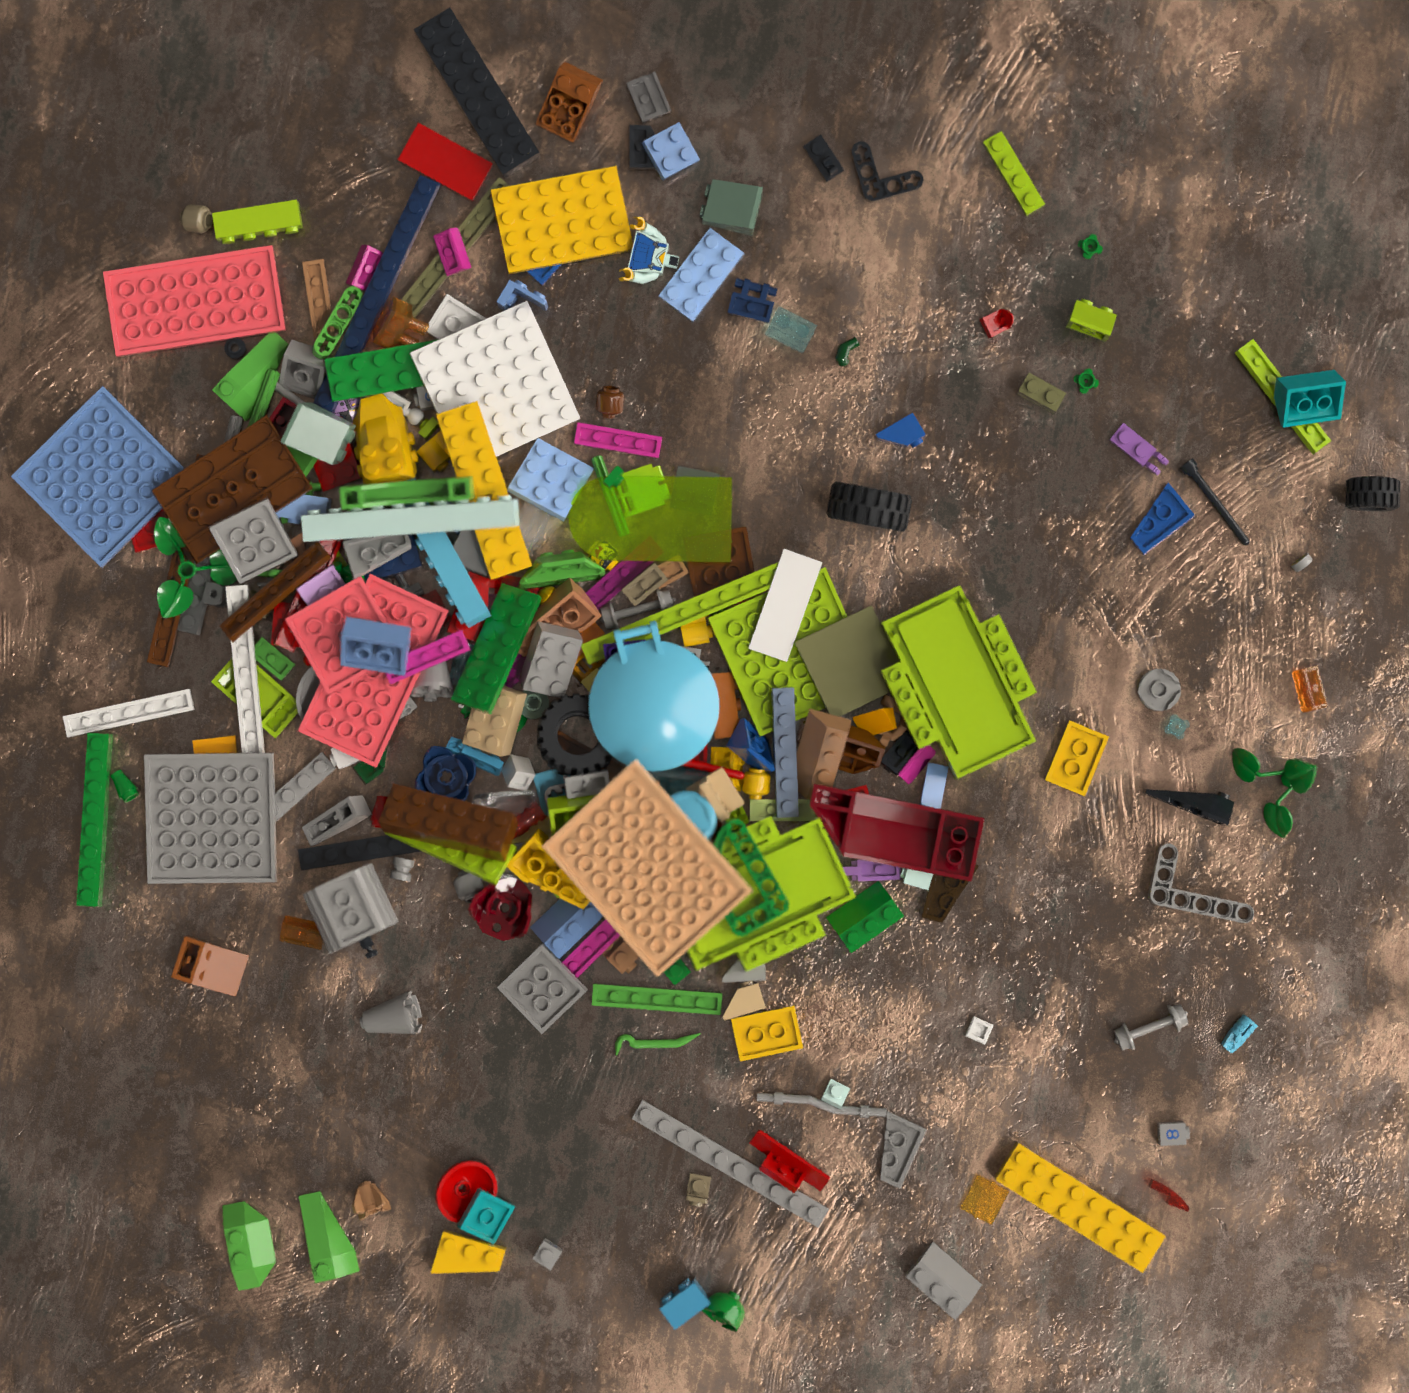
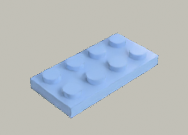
(701, 274)

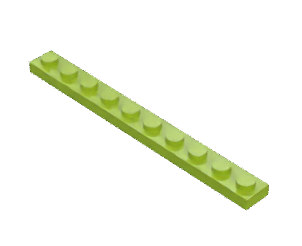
(690, 609)

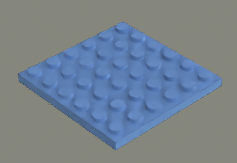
(99, 476)

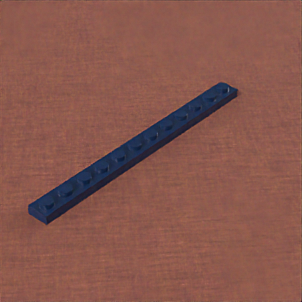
(383, 278)

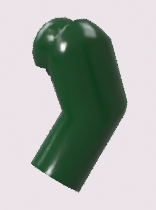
(843, 351)

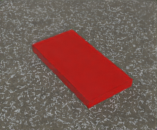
(445, 162)

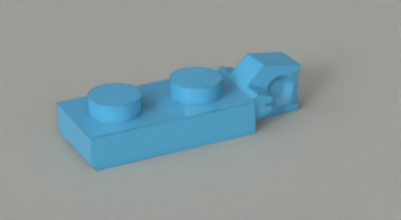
(489, 763)

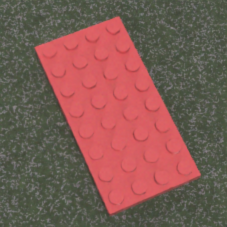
(194, 301)
(366, 711)

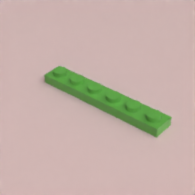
(657, 999)

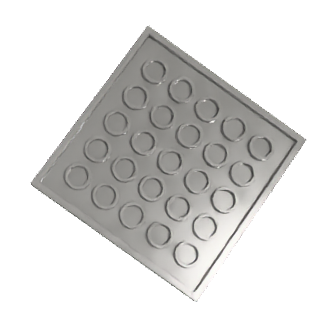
(210, 818)

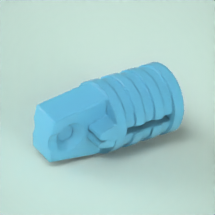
(1238, 1033)

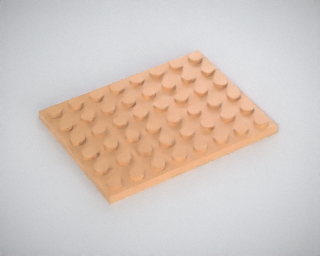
(647, 868)

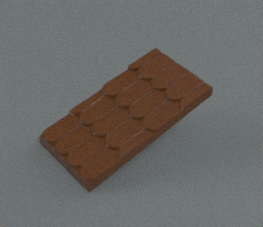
(228, 481)

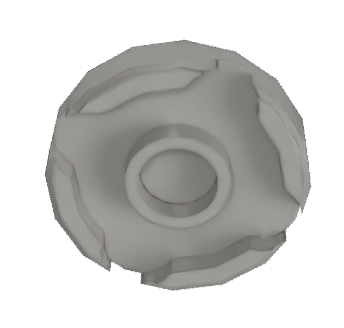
(1159, 689)

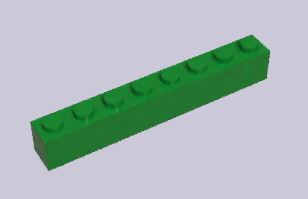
(94, 819)

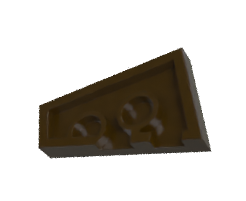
(942, 896)

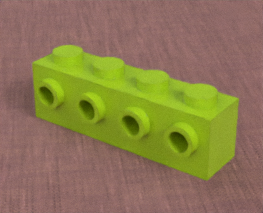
(256, 221)

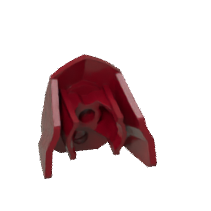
(487, 909)

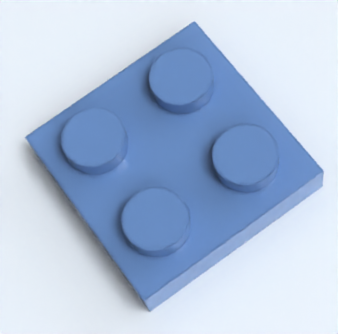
(670, 151)

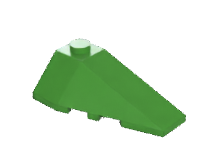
(244, 381)
(327, 1244)

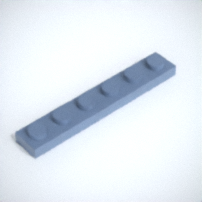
(785, 752)

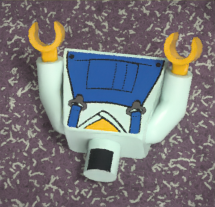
(648, 254)

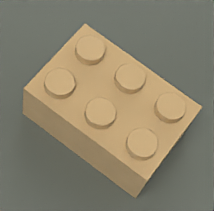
(496, 731)

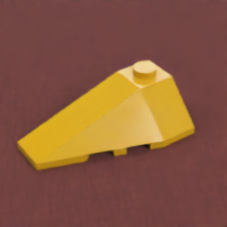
(536, 866)

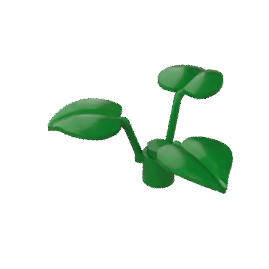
(175, 597)
(1296, 776)

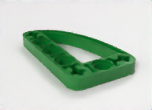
(758, 878)

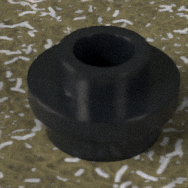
(237, 354)

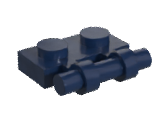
(752, 307)

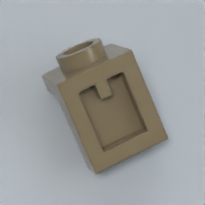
(698, 1189)

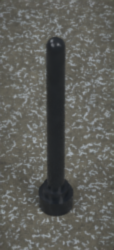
(1191, 469)

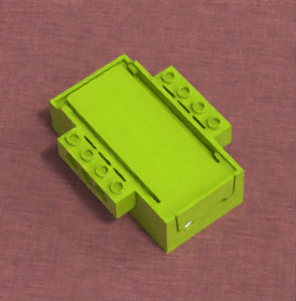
(958, 682)
(808, 876)

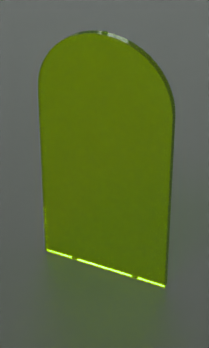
(655, 519)

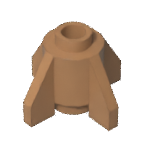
(369, 1200)

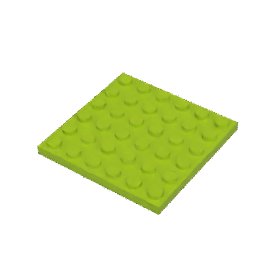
(758, 672)

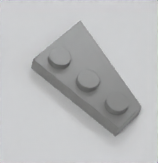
(371, 552)
(900, 1148)

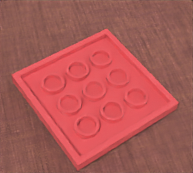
(321, 626)

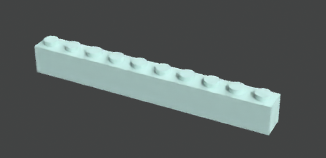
(410, 520)

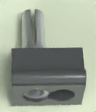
(415, 588)

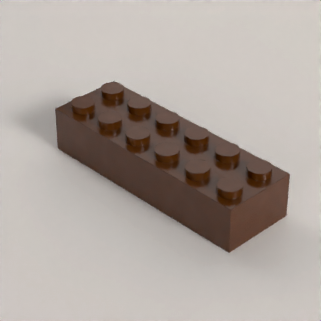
(448, 822)

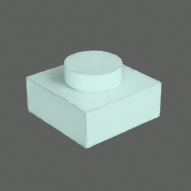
(835, 1094)

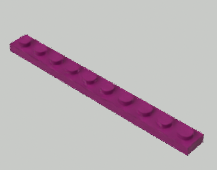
(600, 595)

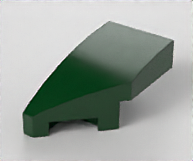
(367, 772)

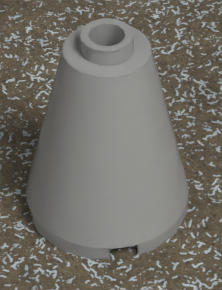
(394, 1016)

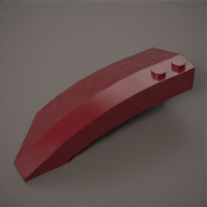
(899, 832)

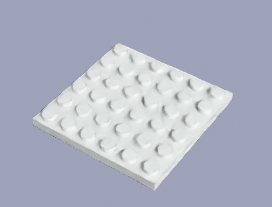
(505, 370)

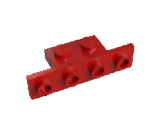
(786, 1166)

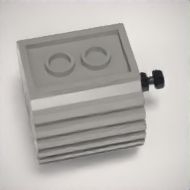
(351, 910)

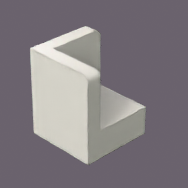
(518, 772)

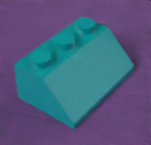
(1309, 398)

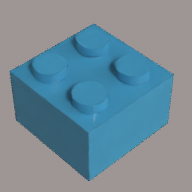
(684, 1303)

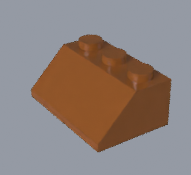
(728, 705)

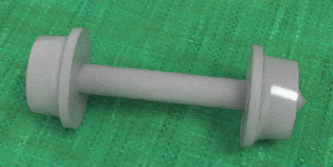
(610, 617)
(1176, 1016)

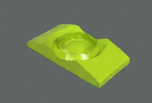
(276, 703)

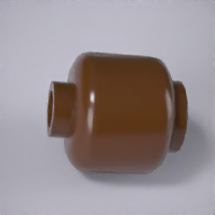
(609, 401)

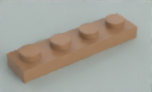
(318, 297)

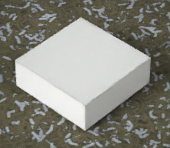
(979, 1030)

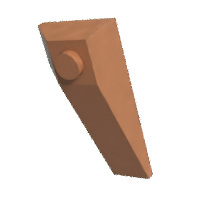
(566, 608)

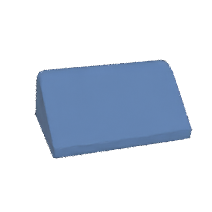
(934, 785)

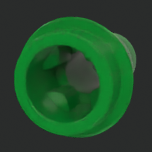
(124, 786)

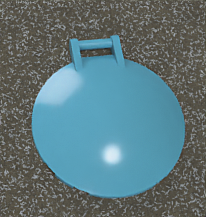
(653, 702)

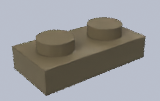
(644, 584)

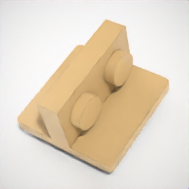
(719, 792)

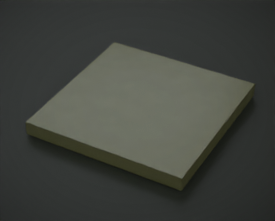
(848, 661)

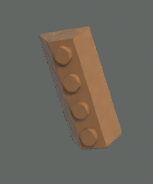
(820, 750)

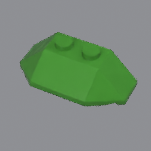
(556, 569)
(248, 1244)

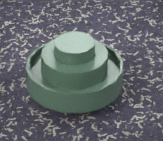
(534, 705)

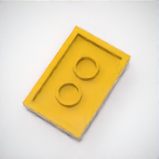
(1076, 758)
(767, 1033)

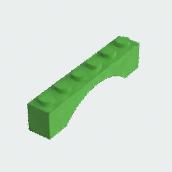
(407, 492)

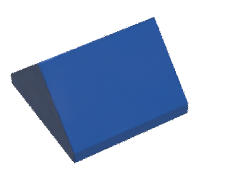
(750, 747)

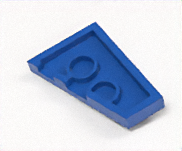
(1162, 520)

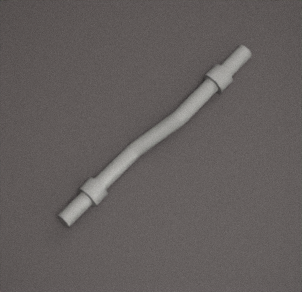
(780, 1098)

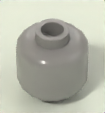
(467, 886)

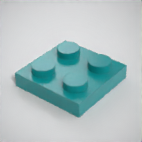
(486, 1216)

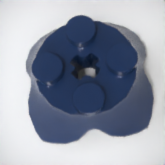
(441, 759)

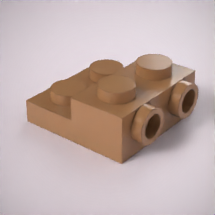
(621, 955)

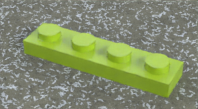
(1013, 173)

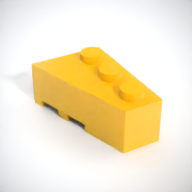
(466, 1254)

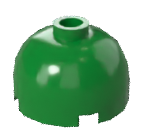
(726, 1310)

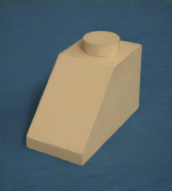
(745, 1000)

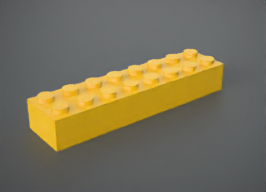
(474, 456)
(1079, 1207)

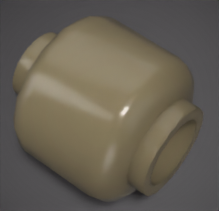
(196, 218)

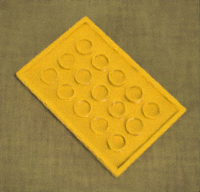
(562, 220)

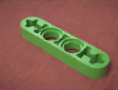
(338, 323)

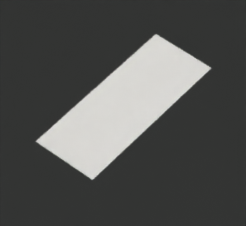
(785, 605)

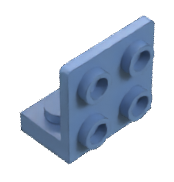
(508, 296)

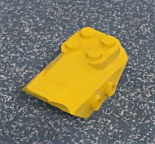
(383, 442)

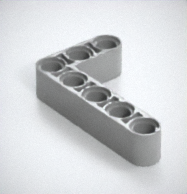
(1190, 898)

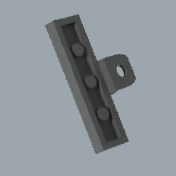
(204, 593)

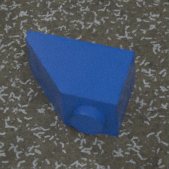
(903, 433)

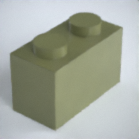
(1041, 393)

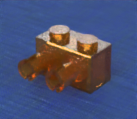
(394, 321)

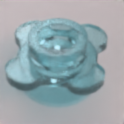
(1175, 720)

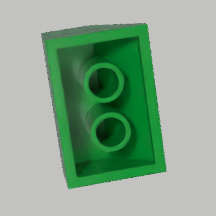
(864, 916)

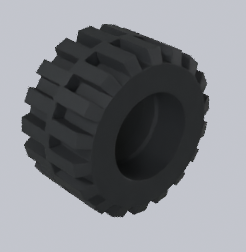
(1372, 493)

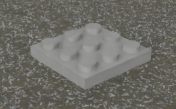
(253, 540)
(542, 988)

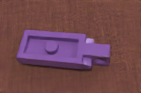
(872, 871)

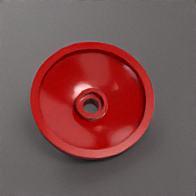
(472, 1175)

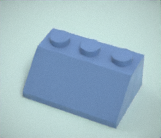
(375, 646)
(565, 925)

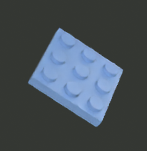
(550, 479)

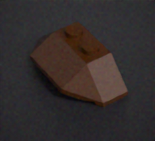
(860, 751)

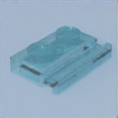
(791, 330)
(458, 665)

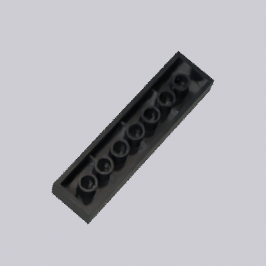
(477, 93)

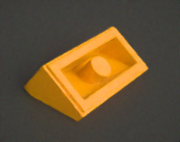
(876, 721)

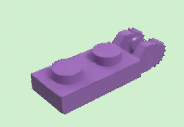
(1137, 448)

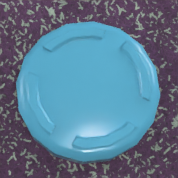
(698, 811)

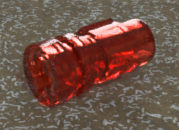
(528, 818)

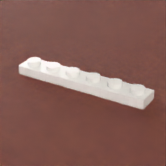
(128, 713)

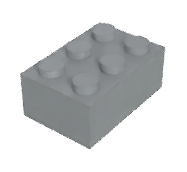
(550, 659)

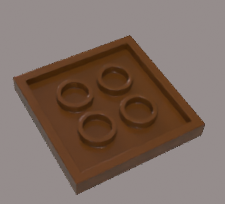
(710, 575)

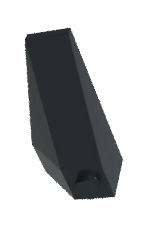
(1209, 806)

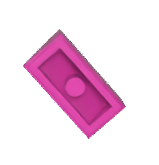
(452, 251)
(364, 267)
(916, 764)

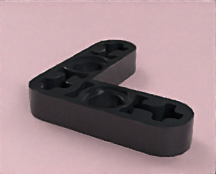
(881, 184)

